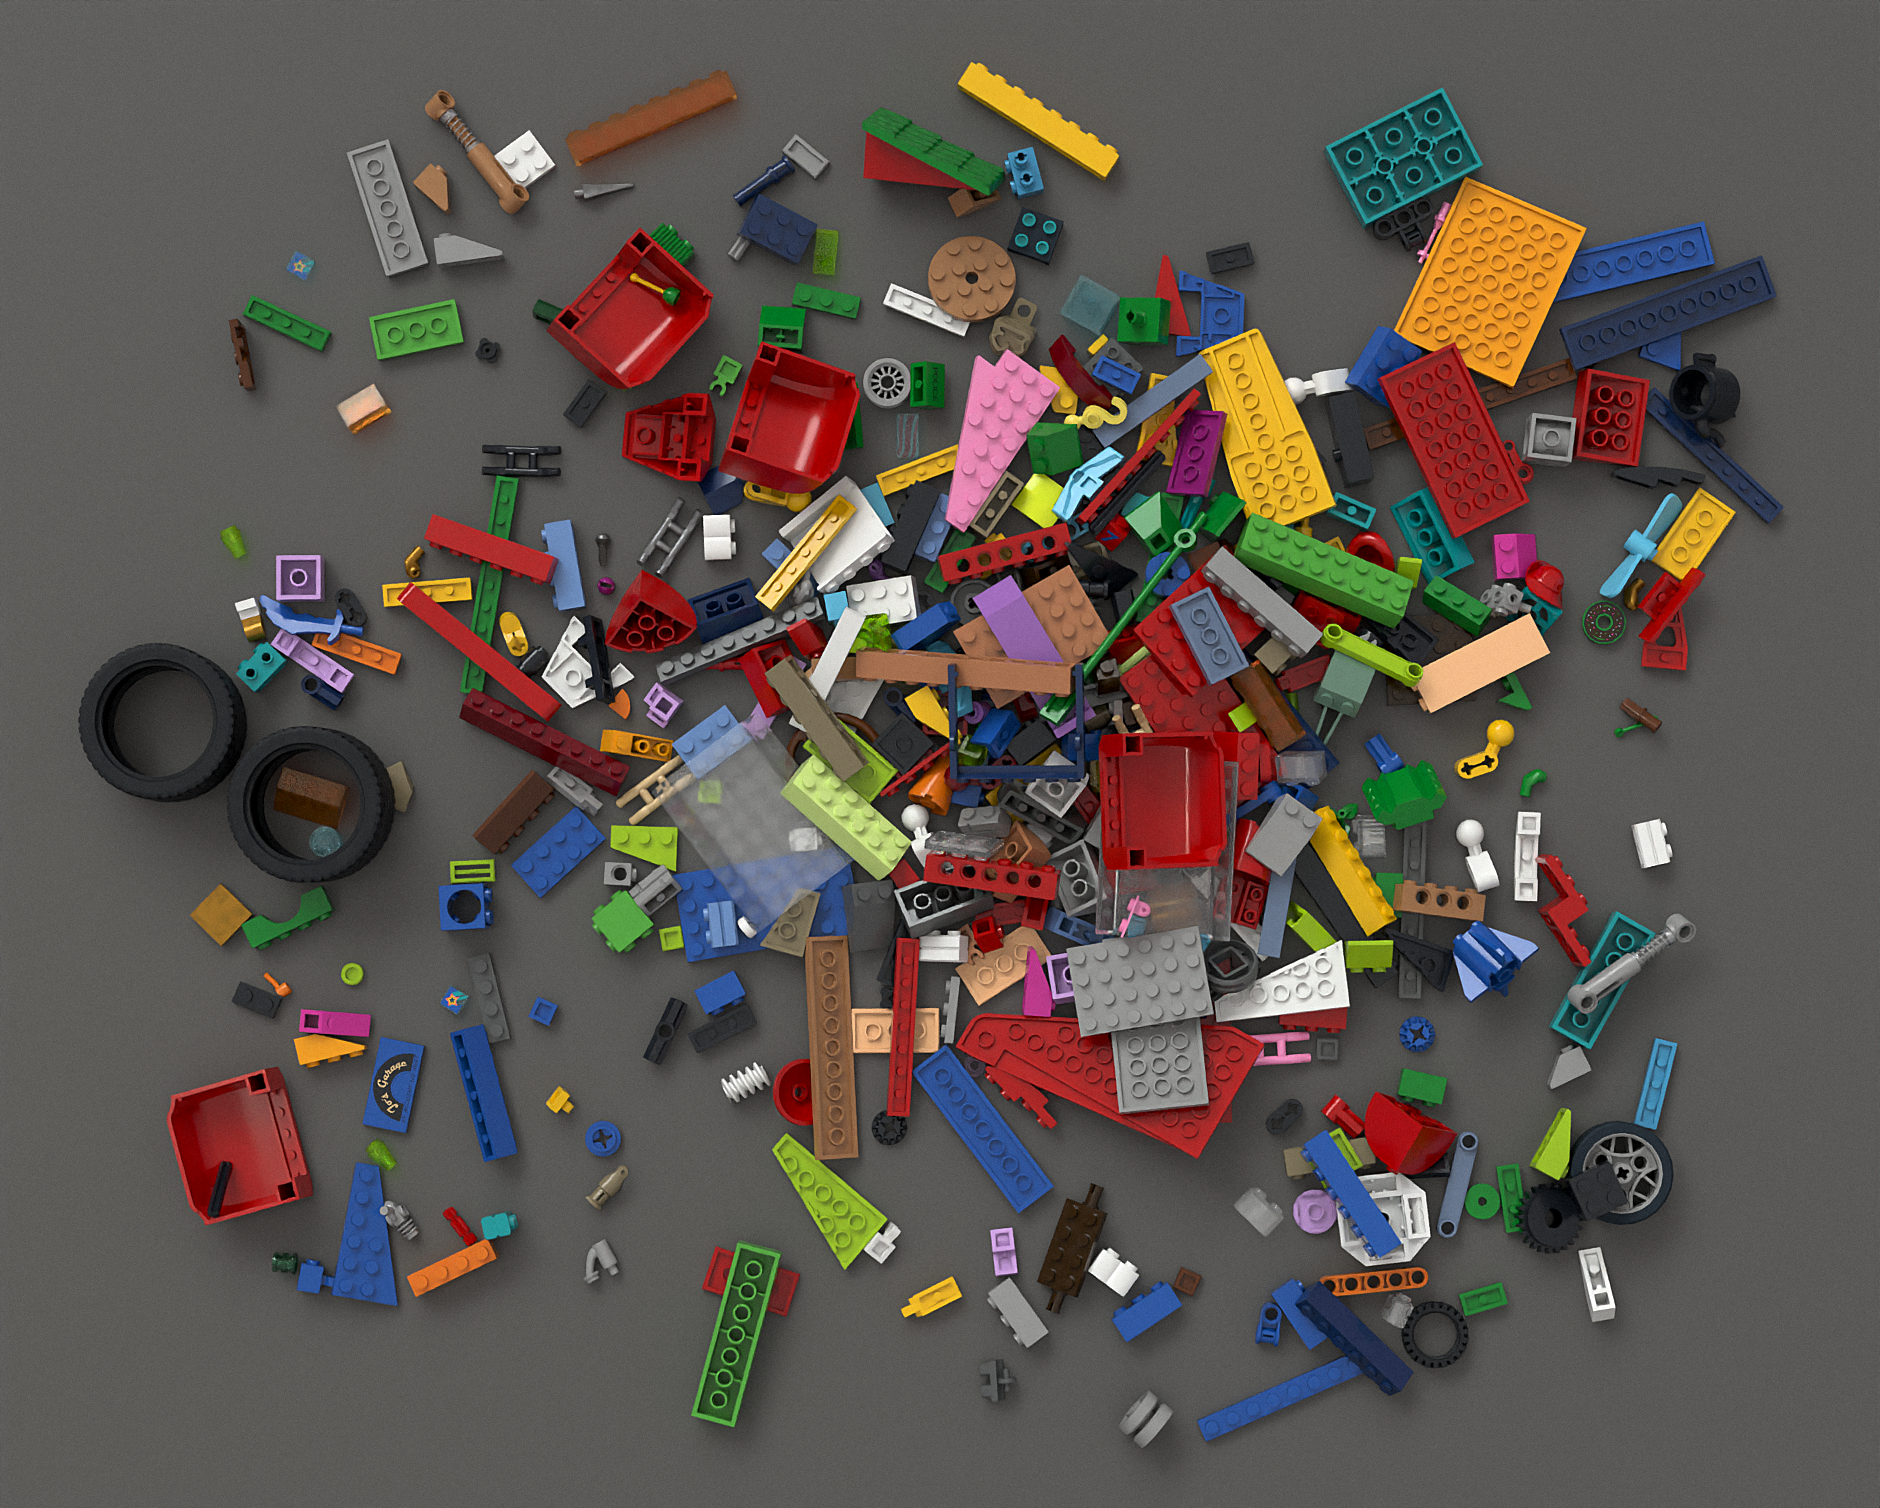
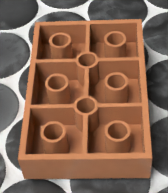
(1062, 612)

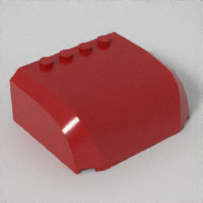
(625, 327)
(790, 422)
(1162, 800)
(245, 1124)

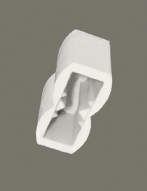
(718, 537)
(1113, 1272)

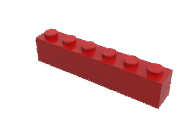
(492, 549)

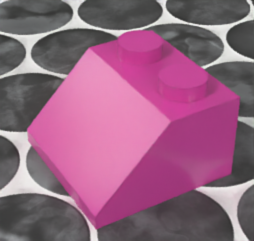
(1512, 555)

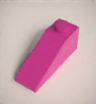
(1036, 993)

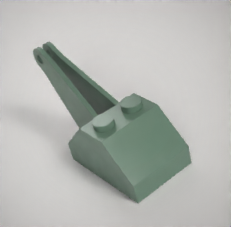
(1342, 688)

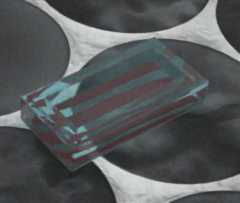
(907, 435)

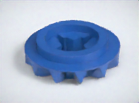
(1407, 1037)
(597, 1147)

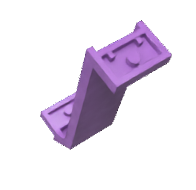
(1023, 637)

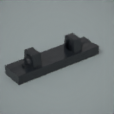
(601, 675)

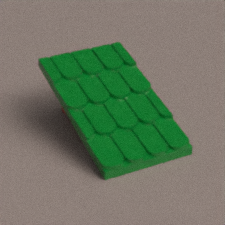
(915, 155)

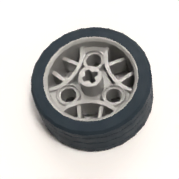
(1651, 1150)

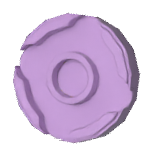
(1314, 1211)

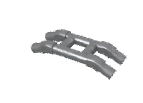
(656, 541)

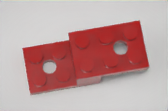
(1563, 909)

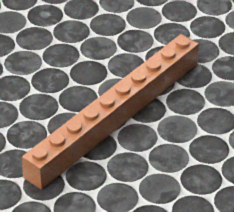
(973, 671)

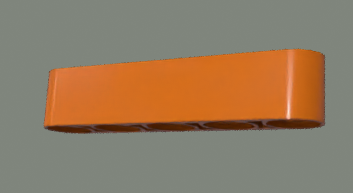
(1383, 1277)

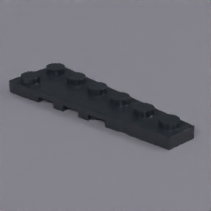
(1407, 639)

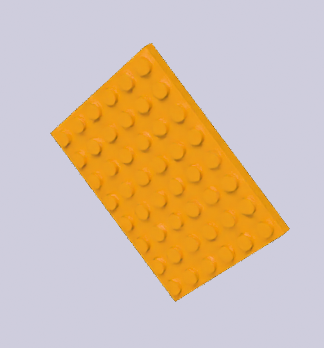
(1490, 280)

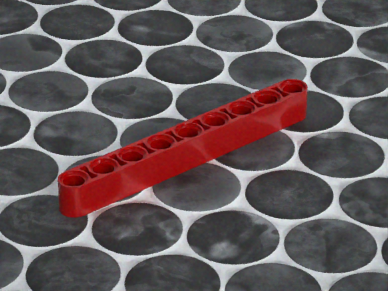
(479, 651)

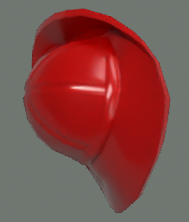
(1373, 549)
(1545, 582)

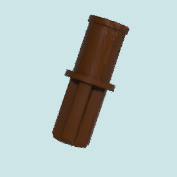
(1641, 715)

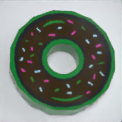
(1616, 619)

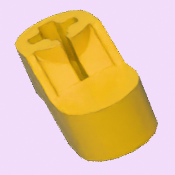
(518, 643)

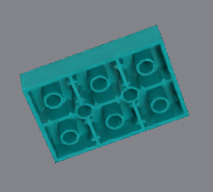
(1402, 157)

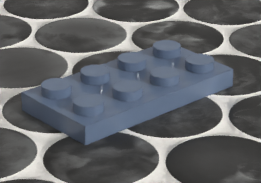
(1209, 636)

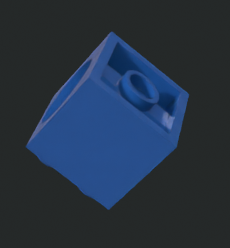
(450, 893)

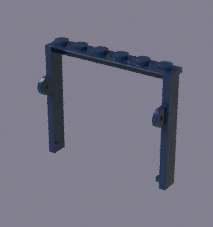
(1008, 773)

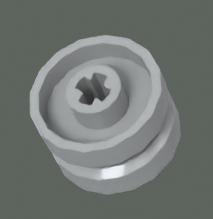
(1148, 1421)

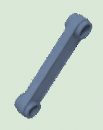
(1457, 1184)

